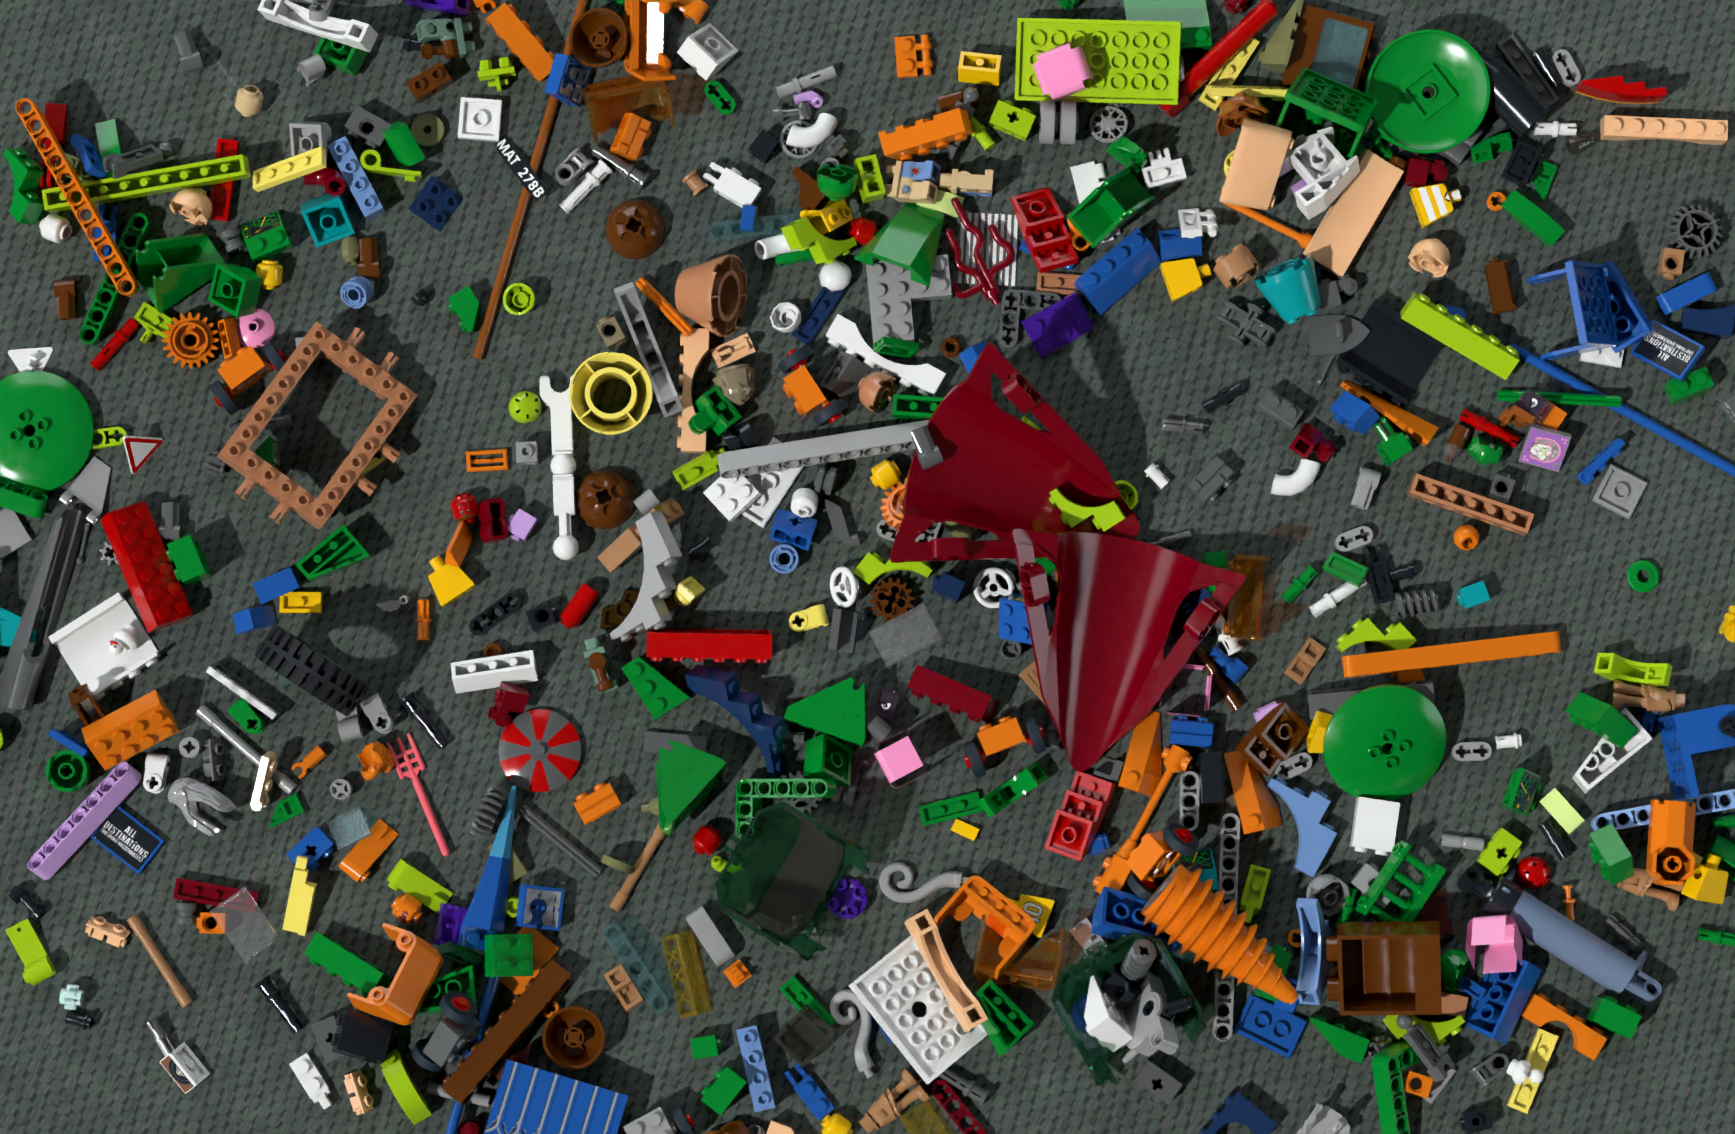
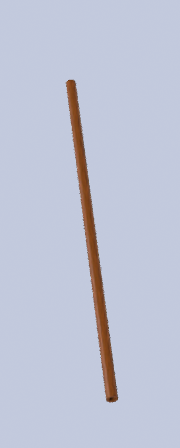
(521, 209)

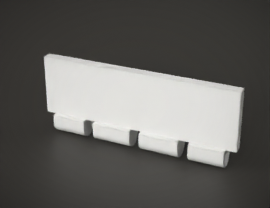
(1086, 179)

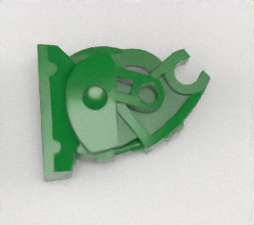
(1128, 154)

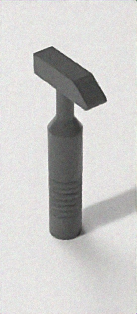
(1173, 538)

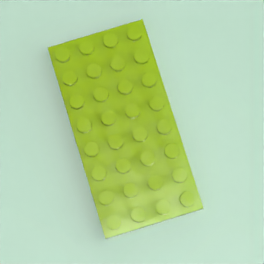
(1126, 58)

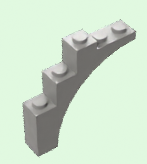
(648, 349)
(657, 583)

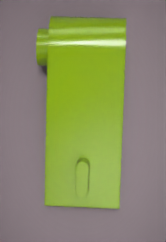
(372, 164)
(418, 885)
(31, 952)

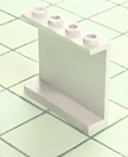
(87, 641)

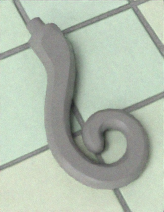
(947, 879)
(861, 1052)

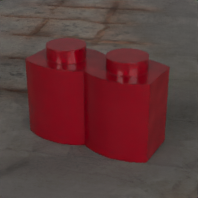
(493, 525)

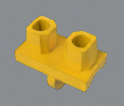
(1728, 625)

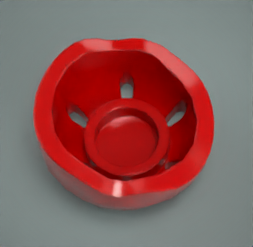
(1536, 873)

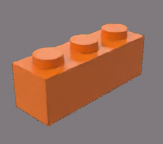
(229, 337)

